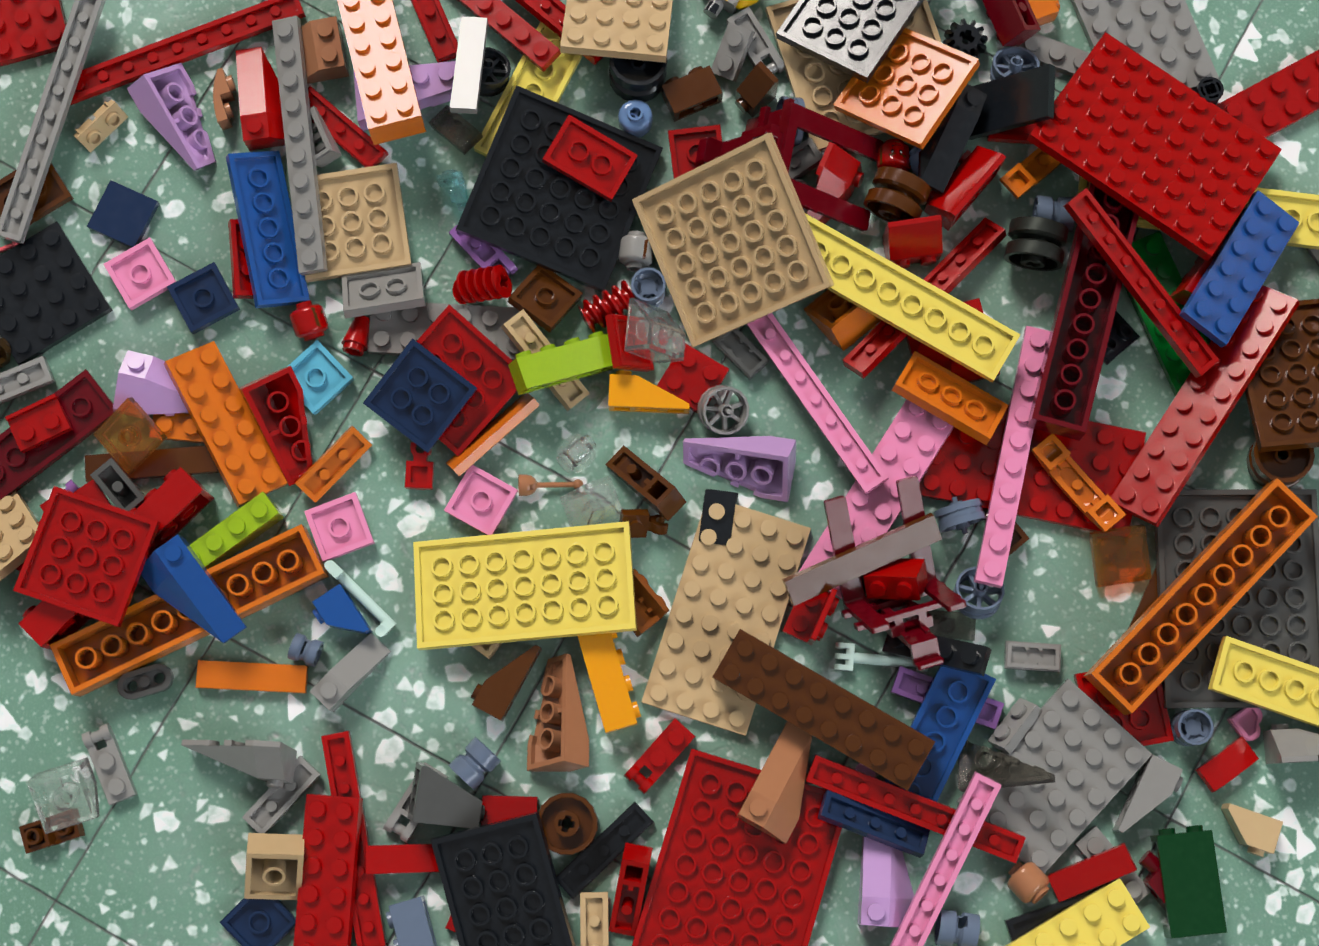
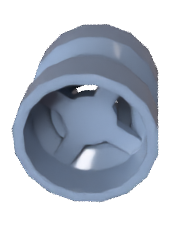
(305, 650)

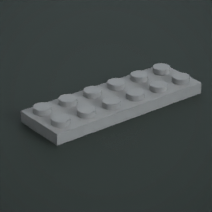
(394, 329)

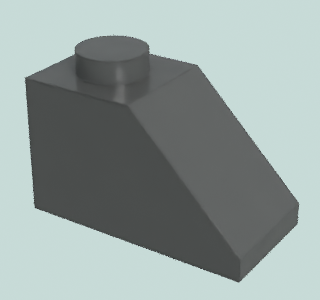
(118, 486)

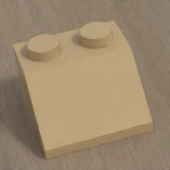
(274, 866)

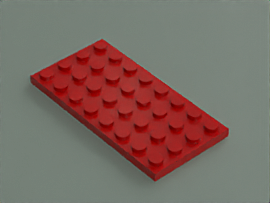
(969, 468)

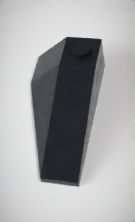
(950, 138)

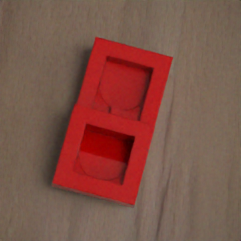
(1227, 764)

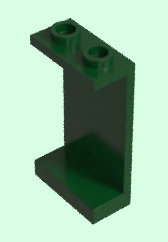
(1190, 882)

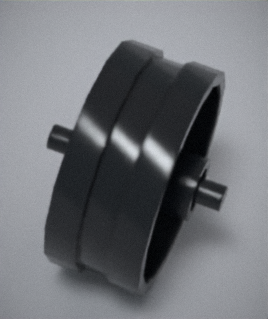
(489, 83)

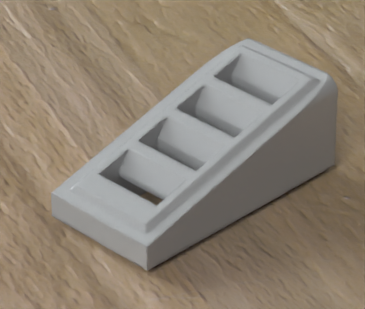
(328, 149)

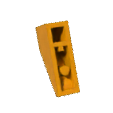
(636, 394)

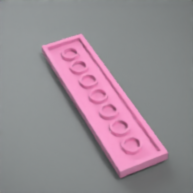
(903, 452)

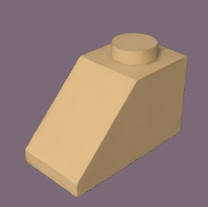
(1253, 829)

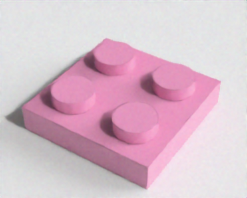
(140, 273)
(481, 500)
(339, 527)

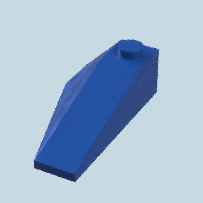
(185, 583)

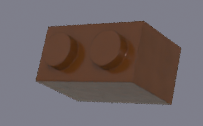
(691, 92)

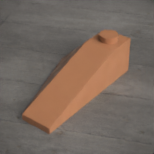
(561, 729)
(778, 790)

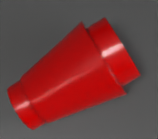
(357, 336)

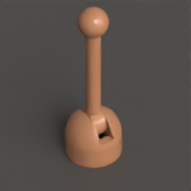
(527, 484)

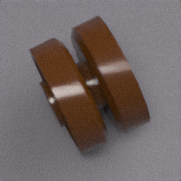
(896, 195)
(1289, 469)
(584, 820)

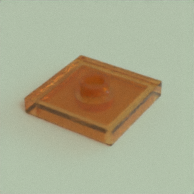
(130, 435)

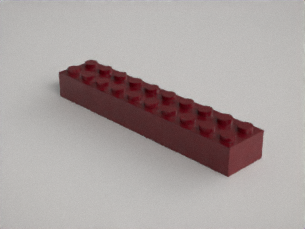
(1079, 331)

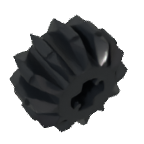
(965, 31)

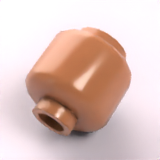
(1028, 882)

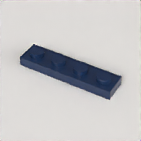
(873, 824)

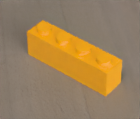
(608, 682)

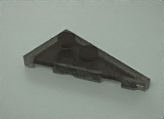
(998, 767)

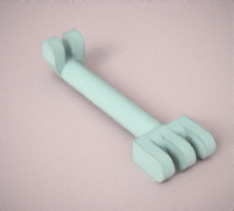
(386, 621)
(864, 658)

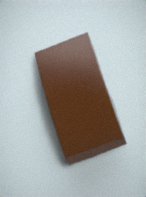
(36, 839)

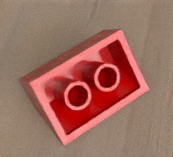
(965, 185)

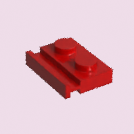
(38, 423)

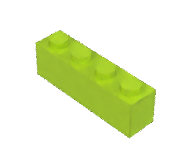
(562, 363)
(237, 530)

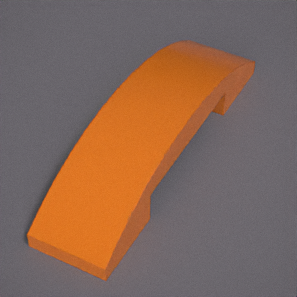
(1029, 173)
(1076, 484)

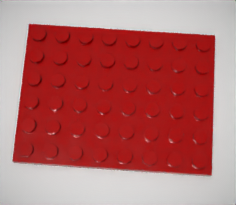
(1155, 146)
(727, 879)

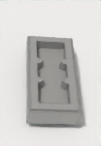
(1032, 656)

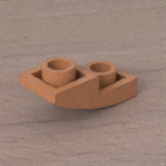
(222, 96)

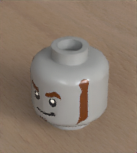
(635, 251)

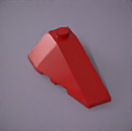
(258, 100)
(837, 176)
(280, 414)

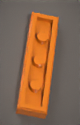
(493, 433)
(252, 676)

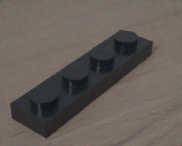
(956, 653)

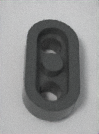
(146, 682)

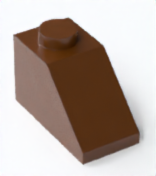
(756, 90)

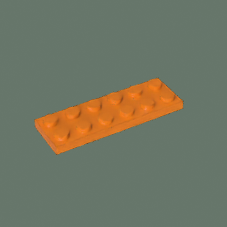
(225, 423)

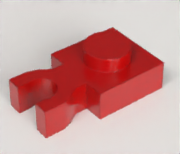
(419, 471)

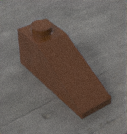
(646, 483)
(502, 688)

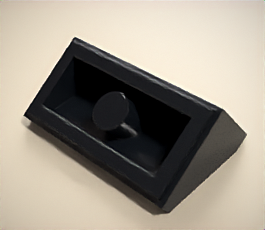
(723, 526)

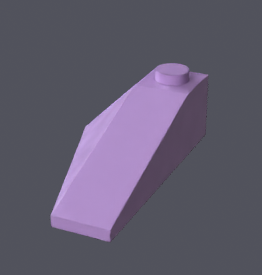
(169, 105)
(149, 385)
(753, 462)
(884, 885)

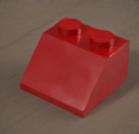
(913, 241)

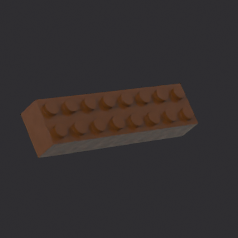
(824, 709)

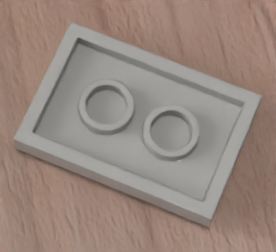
(383, 290)

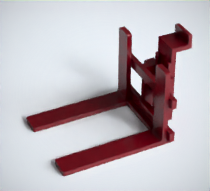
(783, 126)
(916, 631)

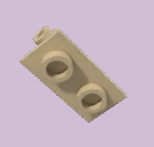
(106, 120)

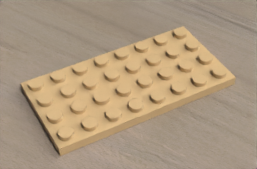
(717, 596)

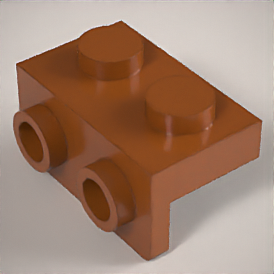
(648, 605)

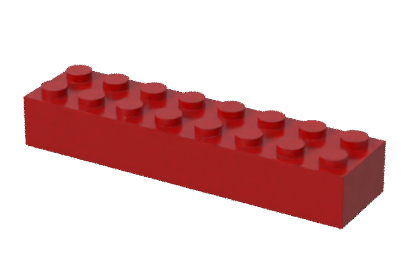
(172, 505)

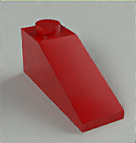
(630, 889)

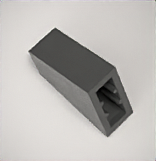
(442, 801)

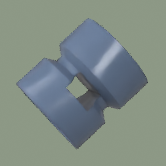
(1048, 208)
(649, 286)
(1191, 727)
(474, 763)
(957, 929)

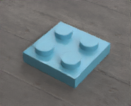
(319, 376)

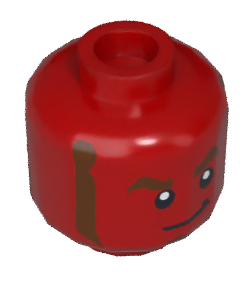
(894, 154)
(309, 321)

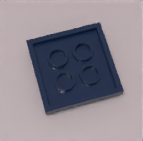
(420, 395)

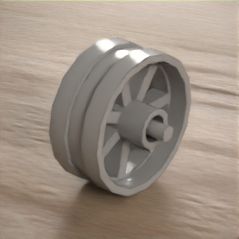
(723, 409)

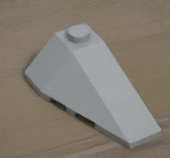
(1290, 745)
(264, 760)

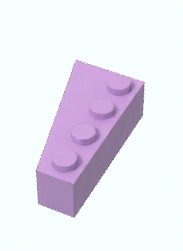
(432, 85)

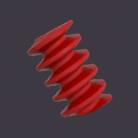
(482, 285)
(609, 304)

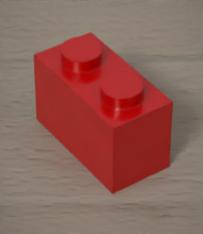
(897, 580)

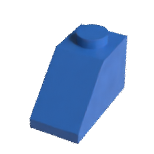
(340, 611)

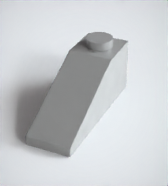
(350, 672)
(1151, 787)

